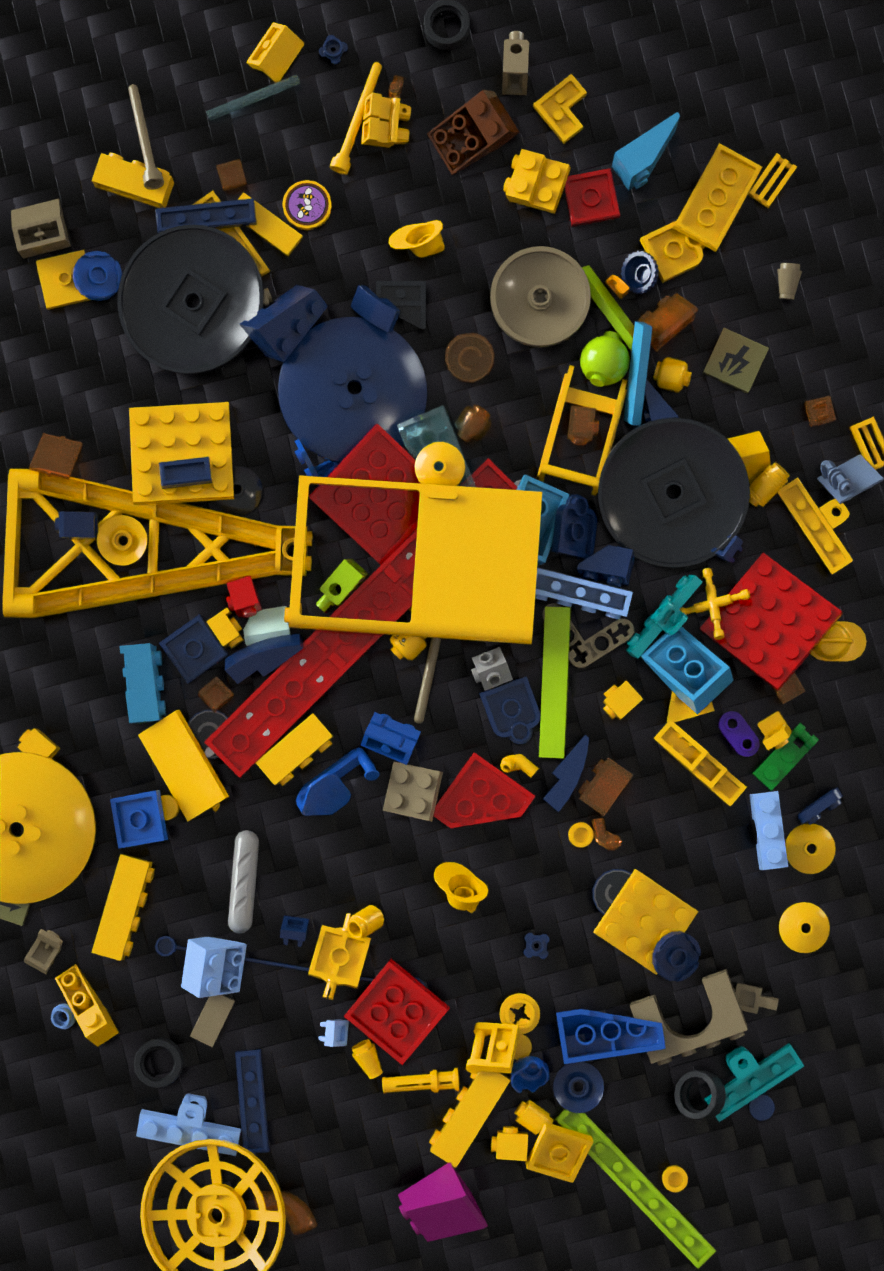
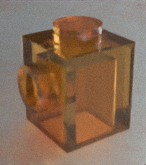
(582, 425)

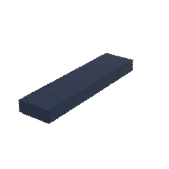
(214, 215)
(252, 1101)

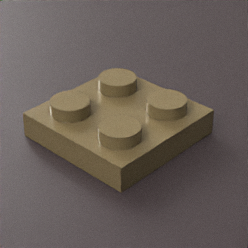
(412, 791)

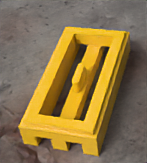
(783, 164)
(865, 454)

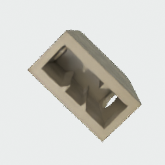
(515, 64)

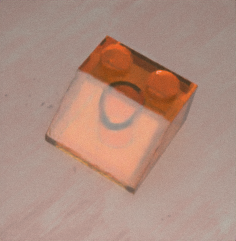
(669, 319)

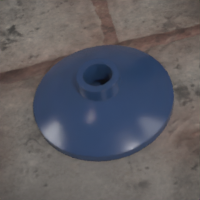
(590, 1094)

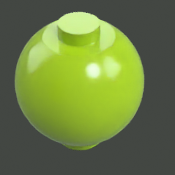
(605, 359)

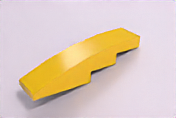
(700, 763)

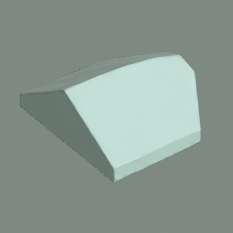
(265, 625)

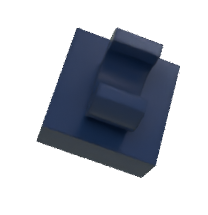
(729, 551)
(294, 929)

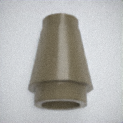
(788, 280)

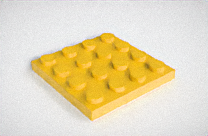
(180, 434)

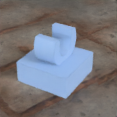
(336, 1032)

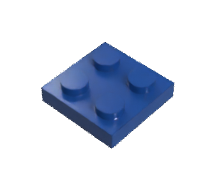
(139, 819)

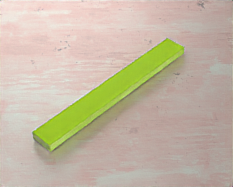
(640, 1189)

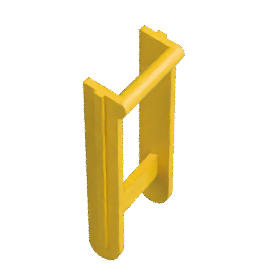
(589, 400)

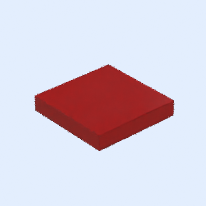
(591, 197)

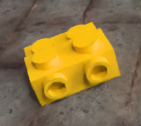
(536, 181)

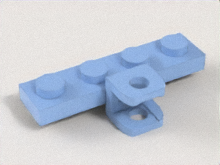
(186, 1126)

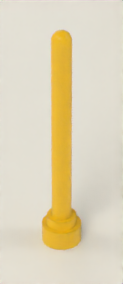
(341, 163)

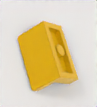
(276, 51)

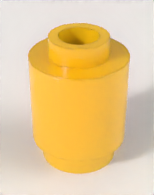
(365, 922)
(532, 1116)

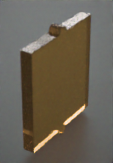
(56, 456)

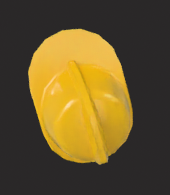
(420, 238)
(841, 643)
(461, 886)

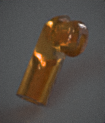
(603, 837)

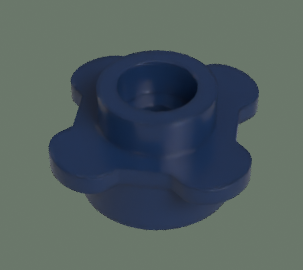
(333, 42)
(532, 939)

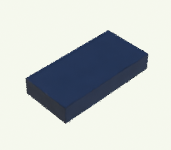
(185, 472)

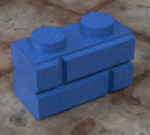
(390, 738)

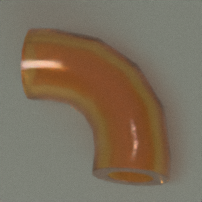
(296, 1211)

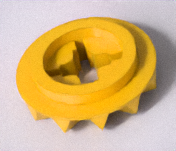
(531, 1010)

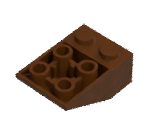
(473, 131)

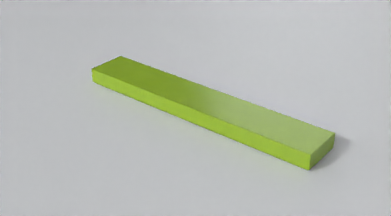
(555, 682)

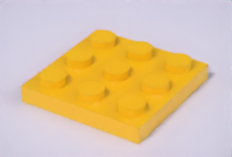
(641, 917)

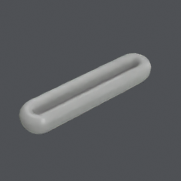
(243, 881)

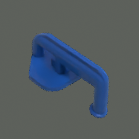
(326, 791)

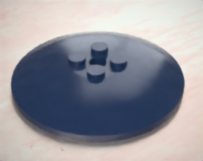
(316, 381)

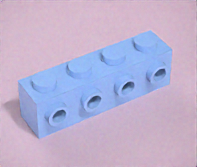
(583, 592)

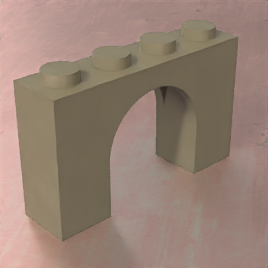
(725, 1022)

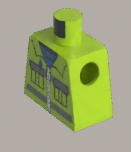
(349, 577)

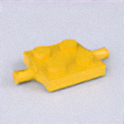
(338, 958)

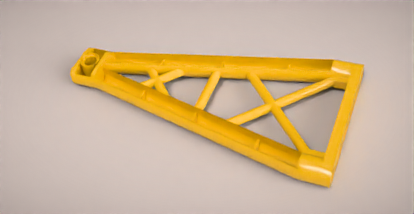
(28, 603)

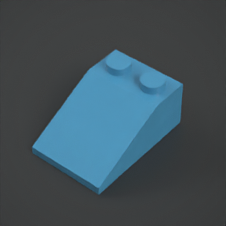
(639, 157)
(551, 500)
(688, 669)

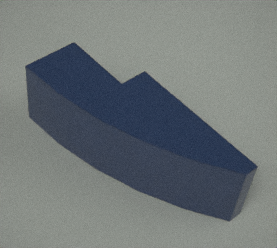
(262, 656)
(568, 774)

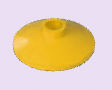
(440, 452)
(109, 537)
(797, 852)
(794, 918)

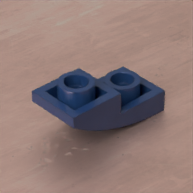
(375, 309)

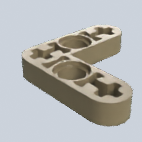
(588, 645)

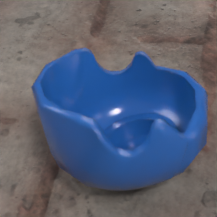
(529, 1074)

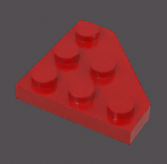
(481, 796)

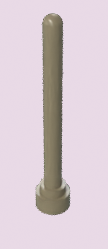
(152, 176)
(427, 680)

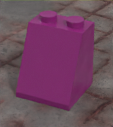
(441, 1205)

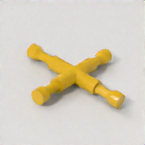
(714, 602)

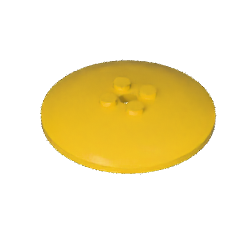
(56, 827)

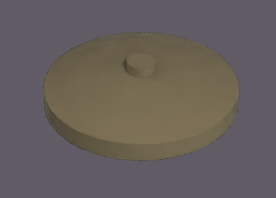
(540, 296)

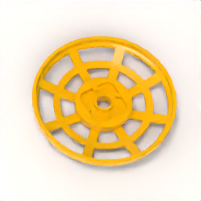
(200, 1209)

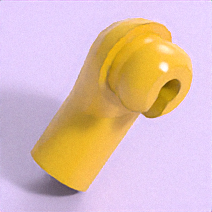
(518, 762)

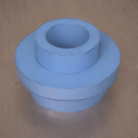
(57, 1019)

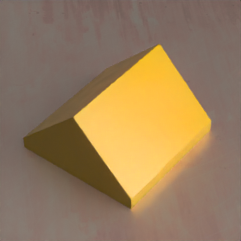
(753, 453)

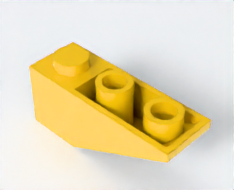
(86, 1006)

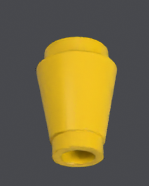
(367, 1058)

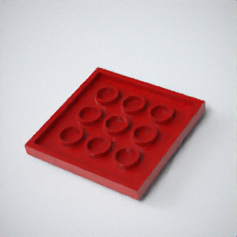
(373, 516)
(776, 625)

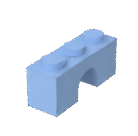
(769, 828)

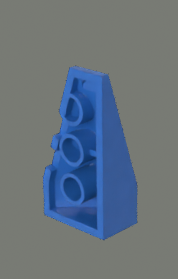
(600, 1035)

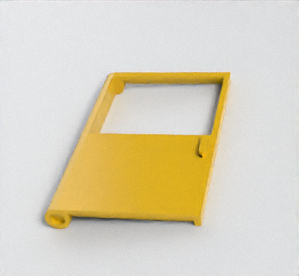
(470, 564)

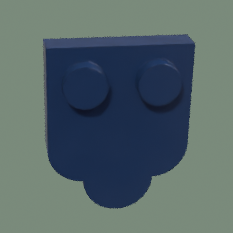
(575, 528)
(512, 710)

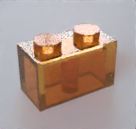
(605, 786)

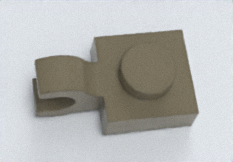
(751, 998)

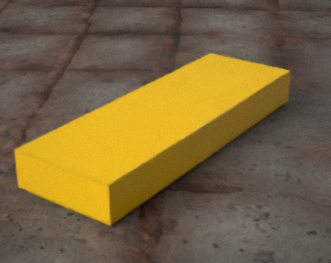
(274, 229)

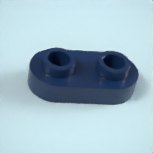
(829, 800)

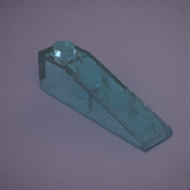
(432, 428)

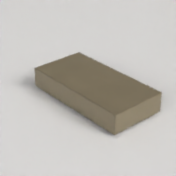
(212, 1019)

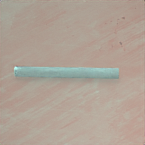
(253, 97)

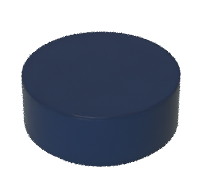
(761, 1107)

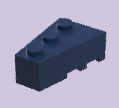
(285, 322)

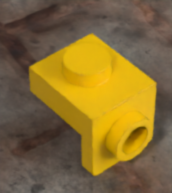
(775, 731)

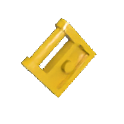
(500, 1049)

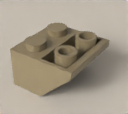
(39, 228)

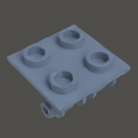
(848, 478)

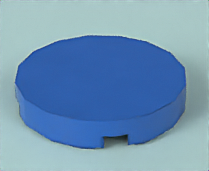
(97, 275)

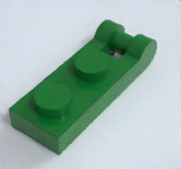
(782, 760)

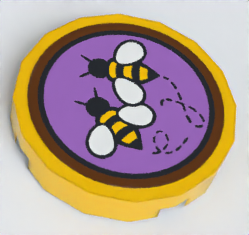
(307, 205)

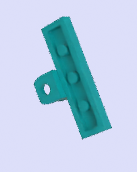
(666, 617)
(755, 1078)

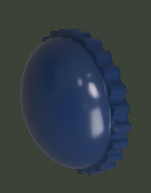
(640, 272)

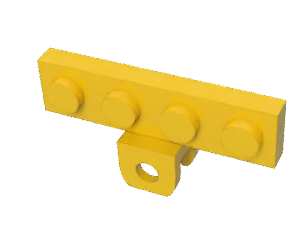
(818, 524)

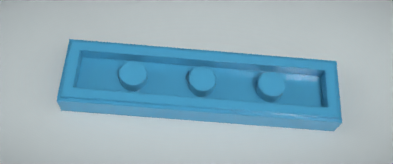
(637, 373)

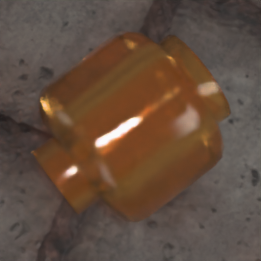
(473, 423)

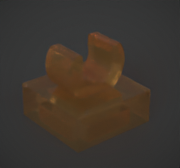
(820, 411)

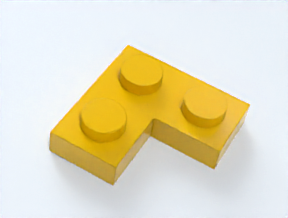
(556, 105)

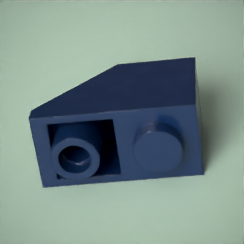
(77, 525)
(608, 565)

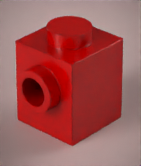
(243, 597)

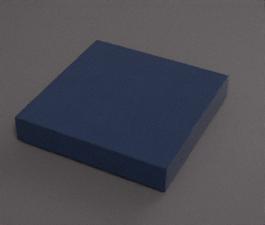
(193, 649)

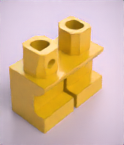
(382, 121)

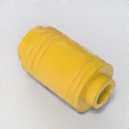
(767, 484)

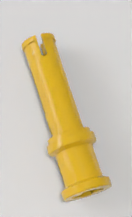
(434, 1081)

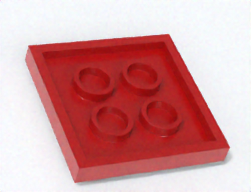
(396, 1011)

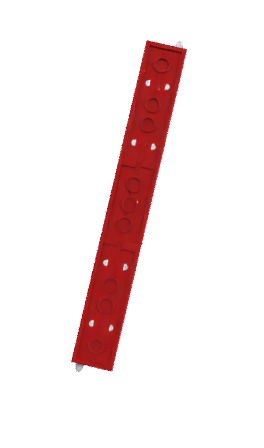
(325, 654)

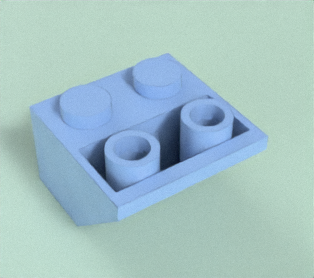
(213, 966)

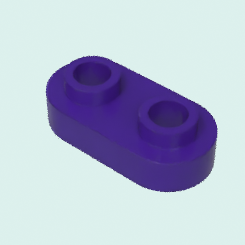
(738, 734)

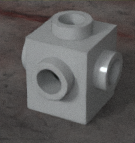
(491, 669)

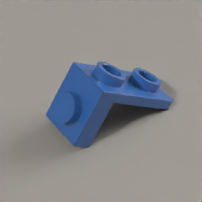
(321, 470)

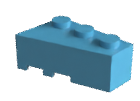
(143, 683)

